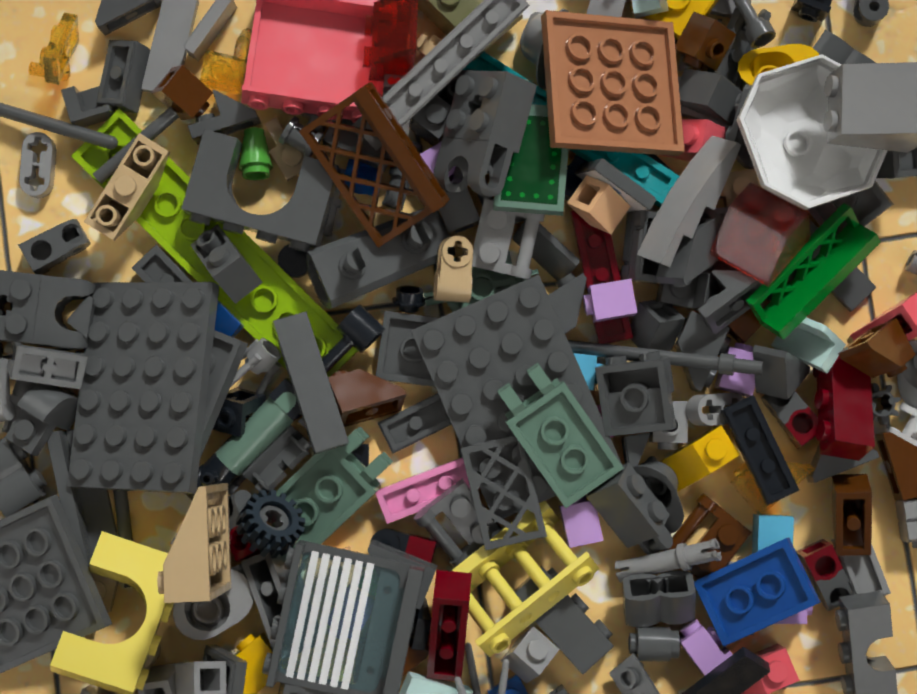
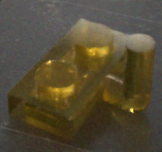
(56, 57)
(227, 71)

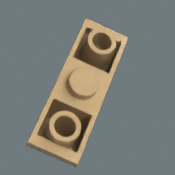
(129, 188)

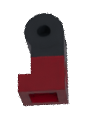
(406, 542)

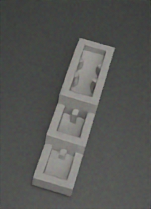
(693, 191)

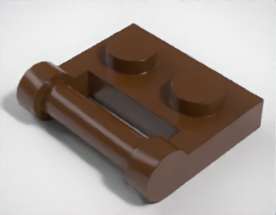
(725, 529)

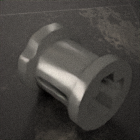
(293, 137)

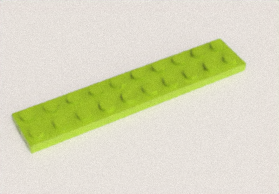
(171, 228)

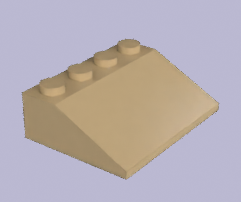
(200, 555)

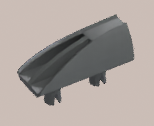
(357, 266)

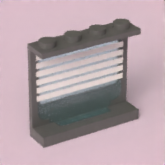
(343, 621)

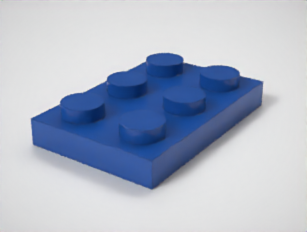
(756, 592)

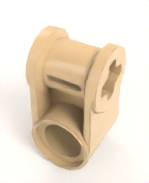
(453, 277)

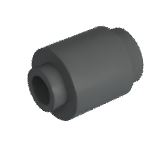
(654, 643)

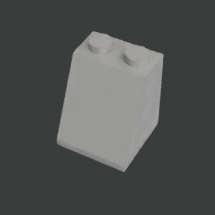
(872, 106)

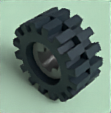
(256, 531)

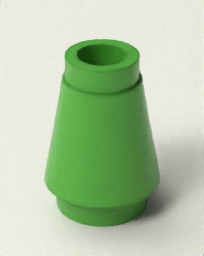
(255, 156)

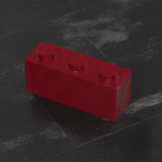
(844, 411)
(448, 625)

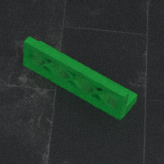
(815, 276)

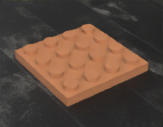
(611, 84)

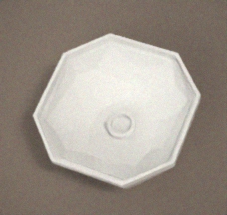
(788, 139)

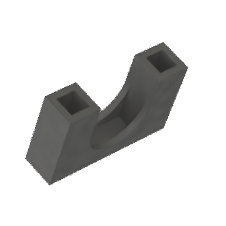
(212, 198)

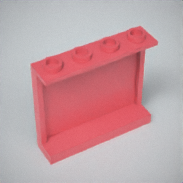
(307, 56)

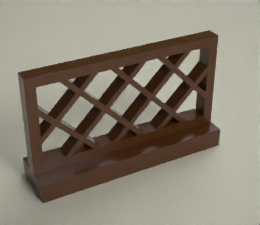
(400, 149)

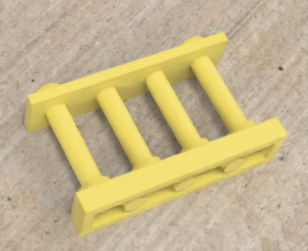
(486, 566)

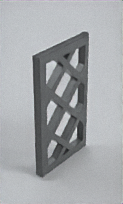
(483, 514)

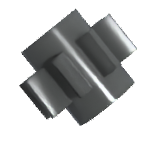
(887, 401)

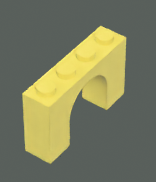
(119, 665)

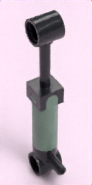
(281, 408)

